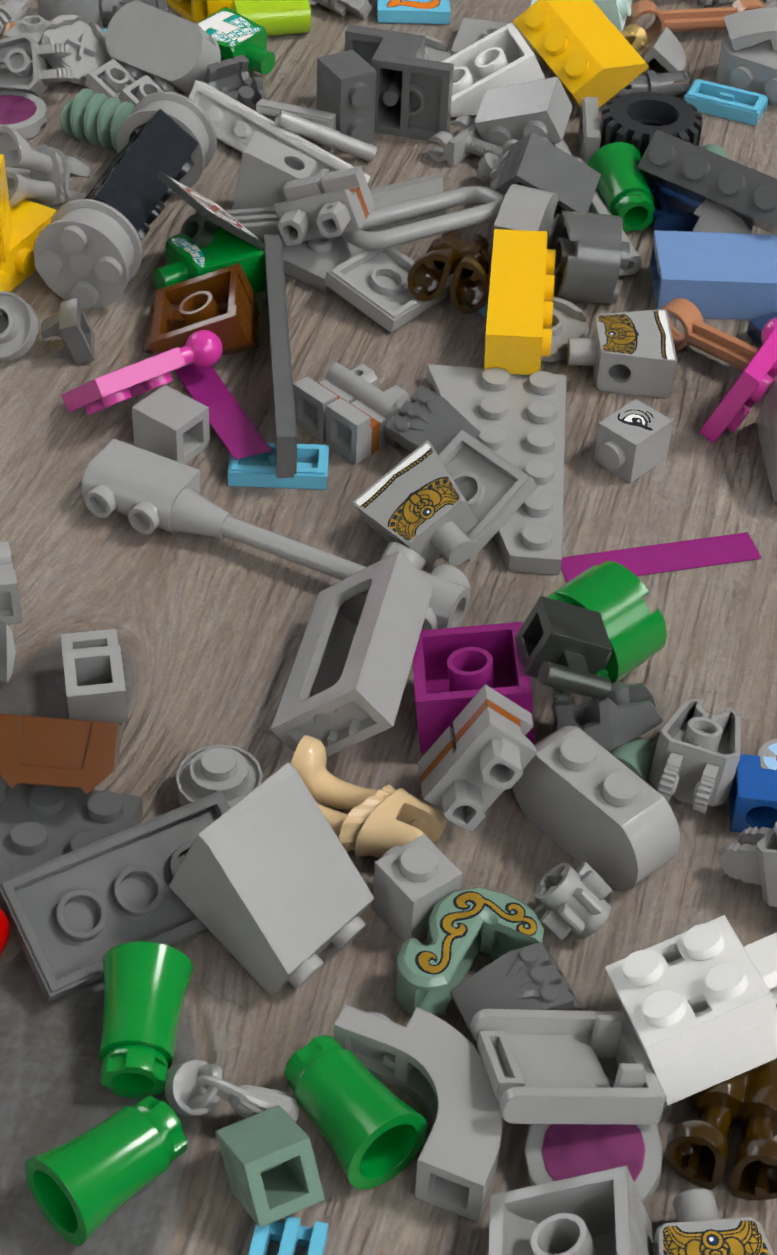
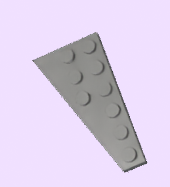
(526, 426)

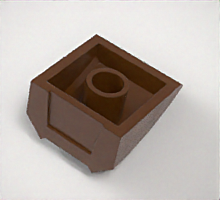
(210, 302)
(57, 751)

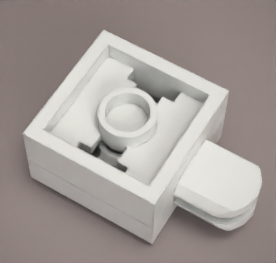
(701, 1005)

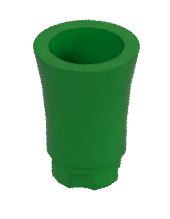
(623, 185)
(141, 1015)
(354, 1112)
(104, 1167)

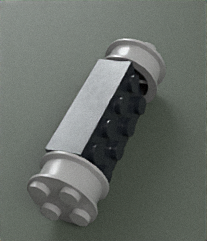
(96, 240)

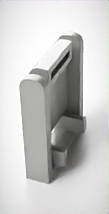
(550, 1070)

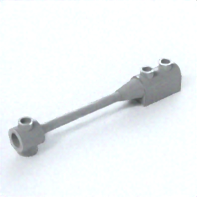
(169, 497)

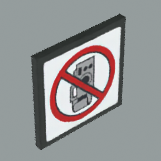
(207, 217)

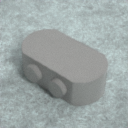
(160, 46)
(749, 68)
(597, 809)

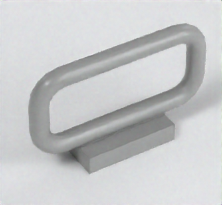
(418, 211)

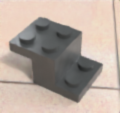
(410, 90)

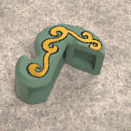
(457, 931)

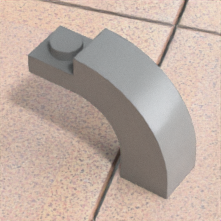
(453, 1088)

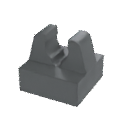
(75, 331)

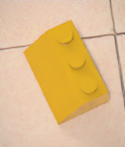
(580, 48)

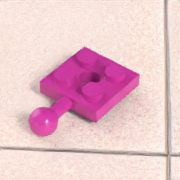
(201, 349)
(747, 388)

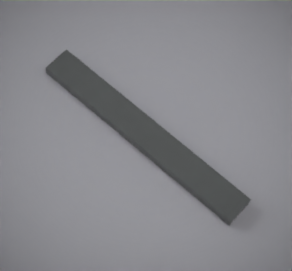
(280, 359)

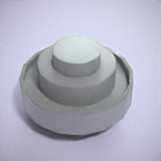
(17, 326)
(215, 770)

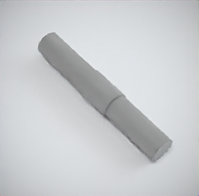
(325, 135)

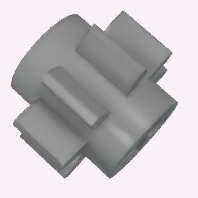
(572, 901)

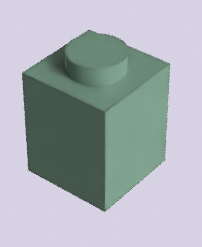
(270, 1165)

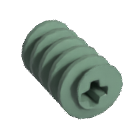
(95, 118)

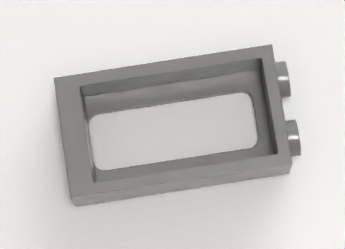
(355, 656)

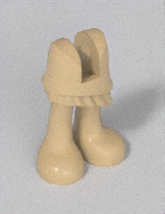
(375, 817)

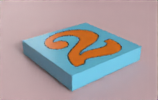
(414, 11)

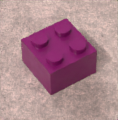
(453, 668)

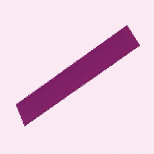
(224, 412)
(669, 556)

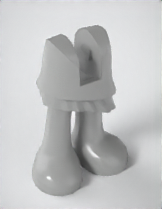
(48, 174)

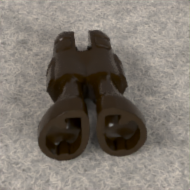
(454, 256)
(700, 1146)

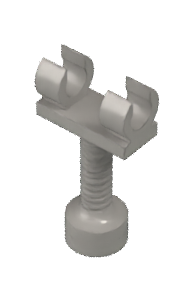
(461, 143)

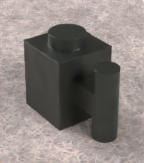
(565, 648)

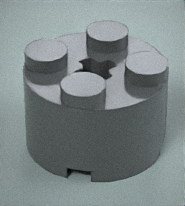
(588, 256)

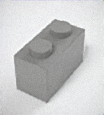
(522, 109)

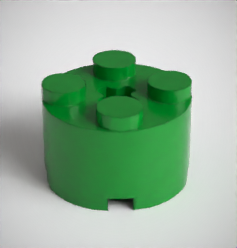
(627, 619)

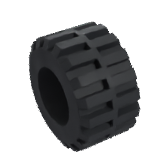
(638, 115)

